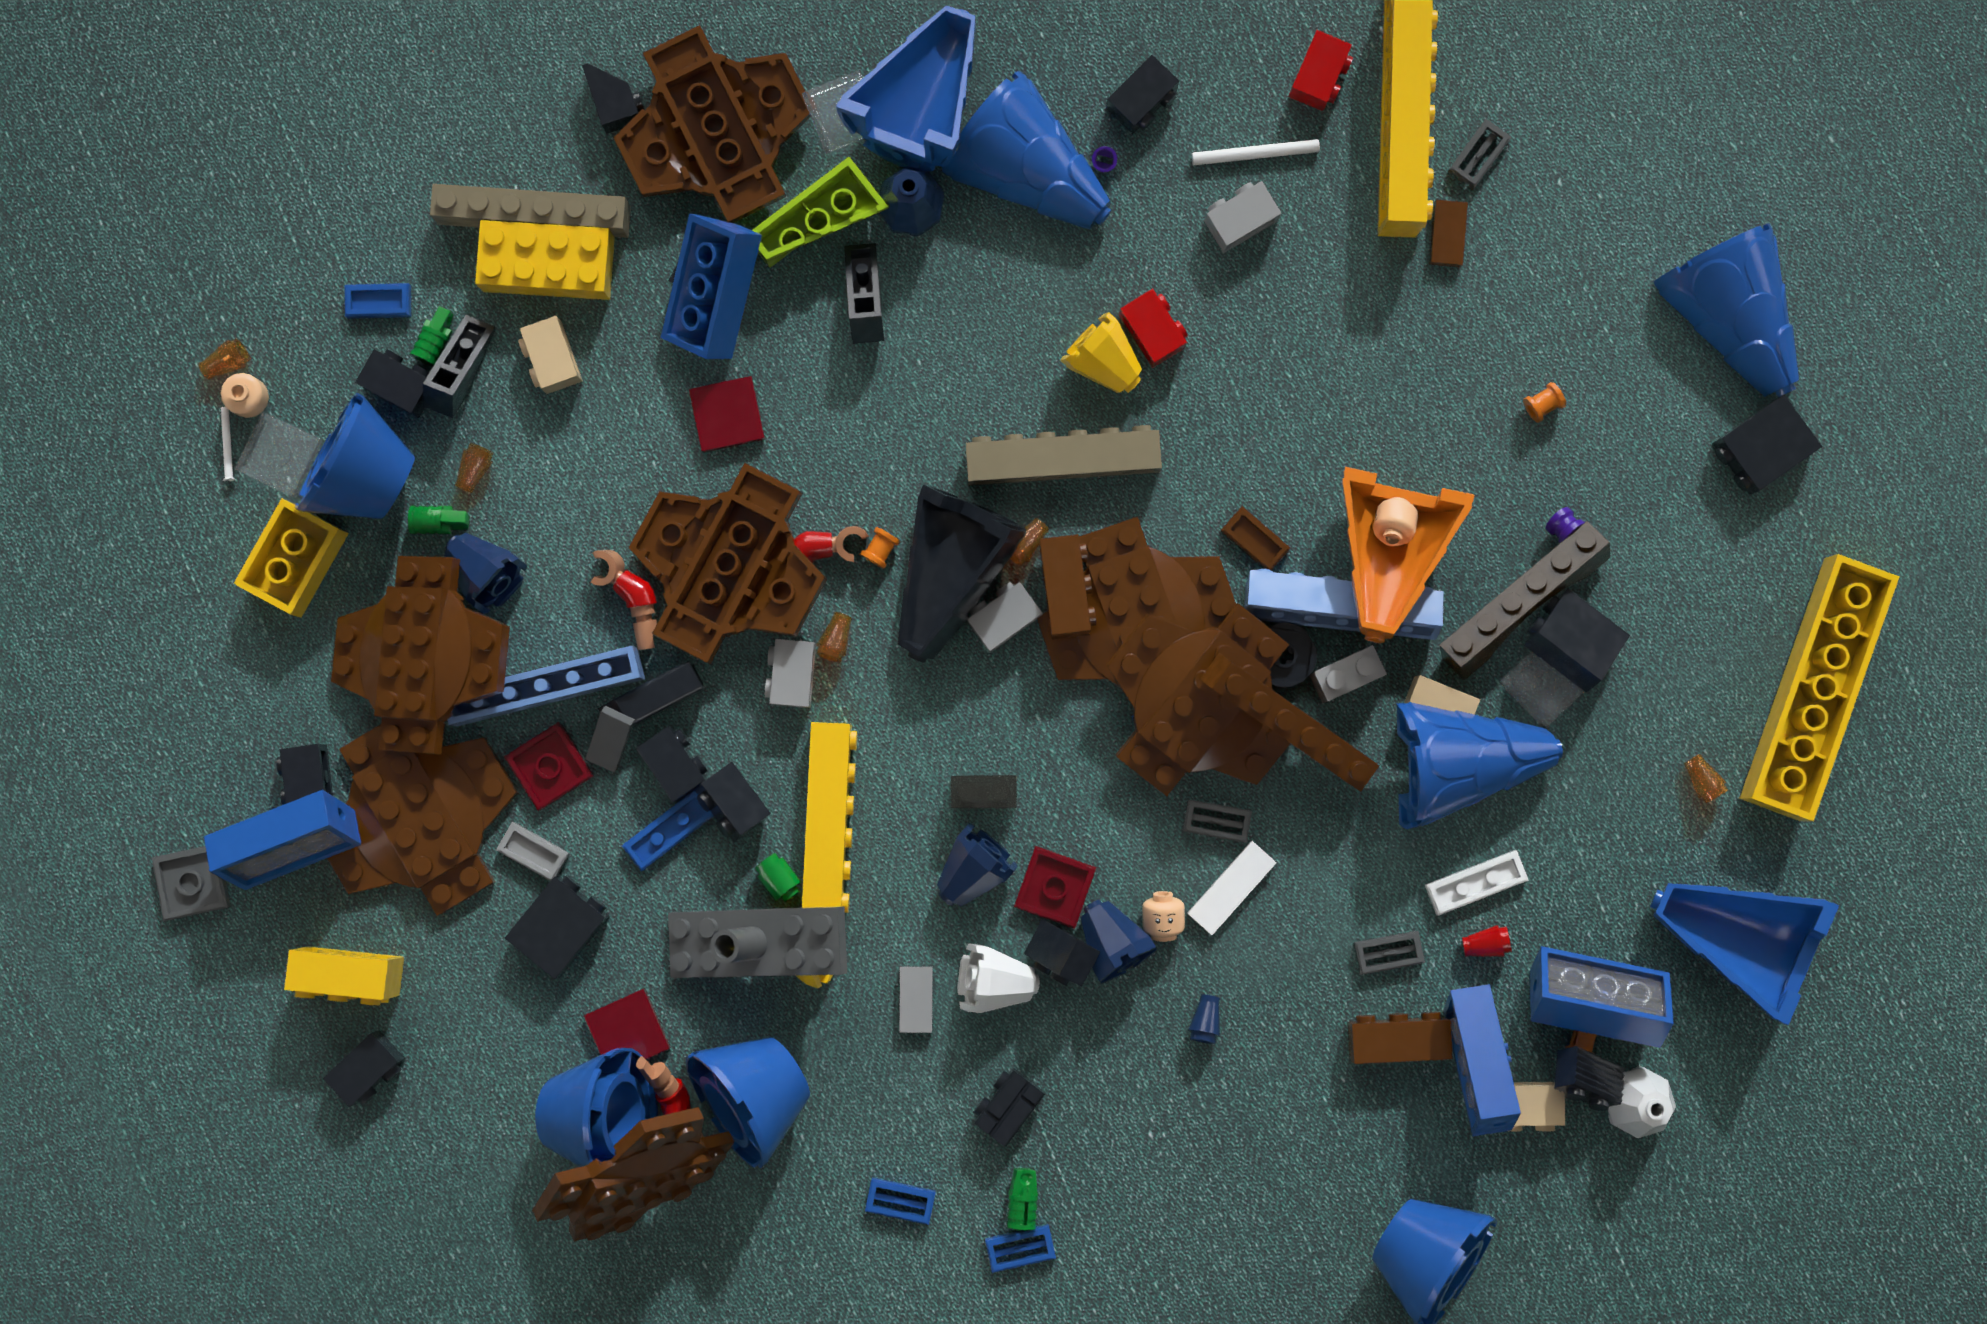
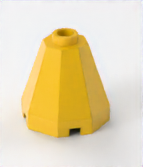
(1105, 356)

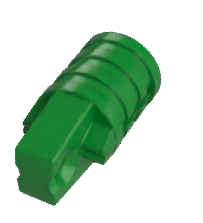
(433, 337)
(436, 520)
(1022, 1200)

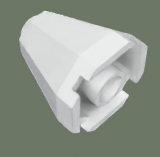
(994, 980)
(1645, 1103)

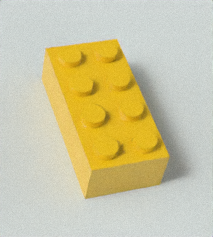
(545, 259)

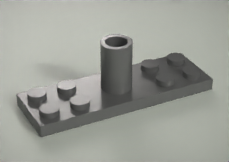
(758, 942)

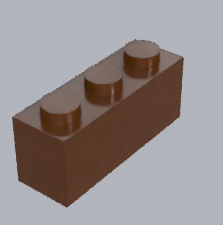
(1066, 586)
(1399, 1038)

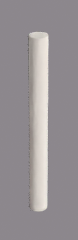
(1255, 152)

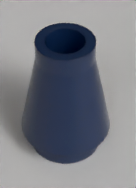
(1205, 1022)

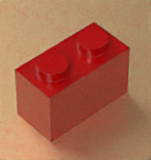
(1320, 71)
(1153, 327)

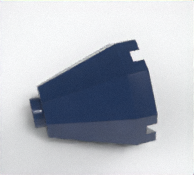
(912, 201)
(485, 571)
(973, 867)
(1117, 939)

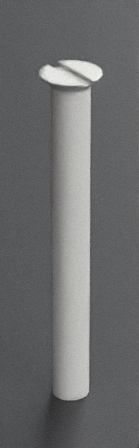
(227, 452)

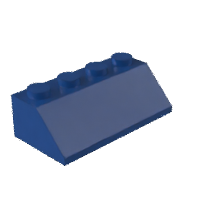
(710, 287)

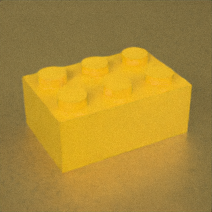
(291, 558)
(343, 975)

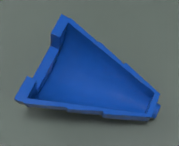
(916, 95)
(1027, 157)
(1740, 307)
(1465, 759)
(1749, 938)

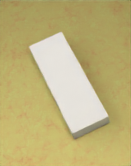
(1476, 882)
(1231, 888)

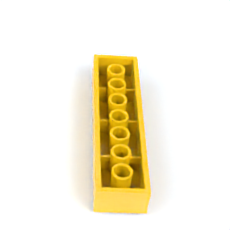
(1406, 117)
(1819, 687)

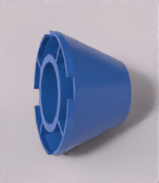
(357, 466)
(752, 1093)
(594, 1106)
(1431, 1255)

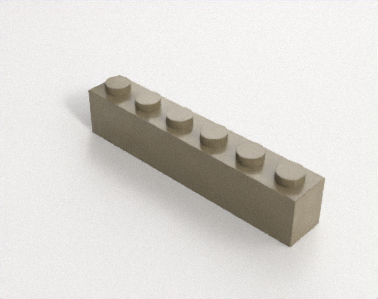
(469, 204)
(1063, 456)

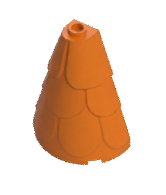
(1393, 577)

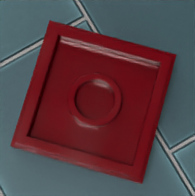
(727, 414)
(549, 766)
(1055, 887)
(628, 1024)

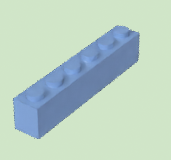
(1329, 603)
(555, 684)

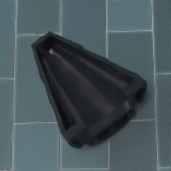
(950, 567)

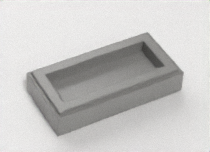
(532, 851)
(916, 999)

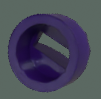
(1106, 152)

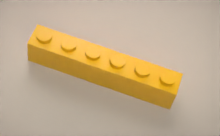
(827, 815)

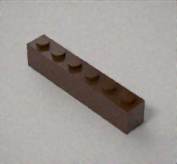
(1289, 722)

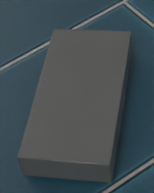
(610, 739)

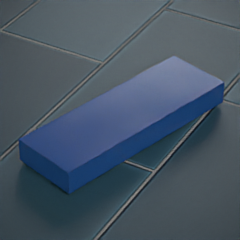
(667, 831)

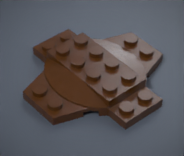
(714, 125)
(728, 563)
(1127, 585)
(420, 654)
(1179, 717)
(422, 818)
(650, 1166)

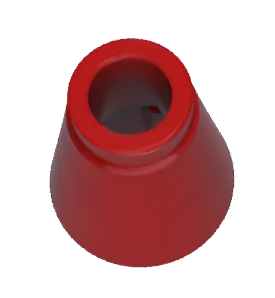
(1488, 943)

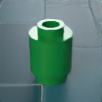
(778, 878)

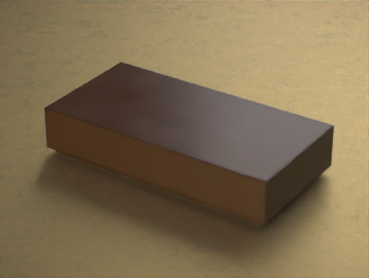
(1448, 233)
(1255, 539)

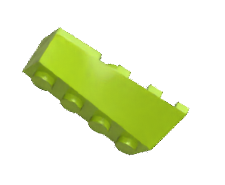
(824, 207)

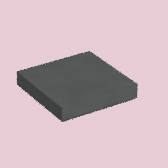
(187, 884)

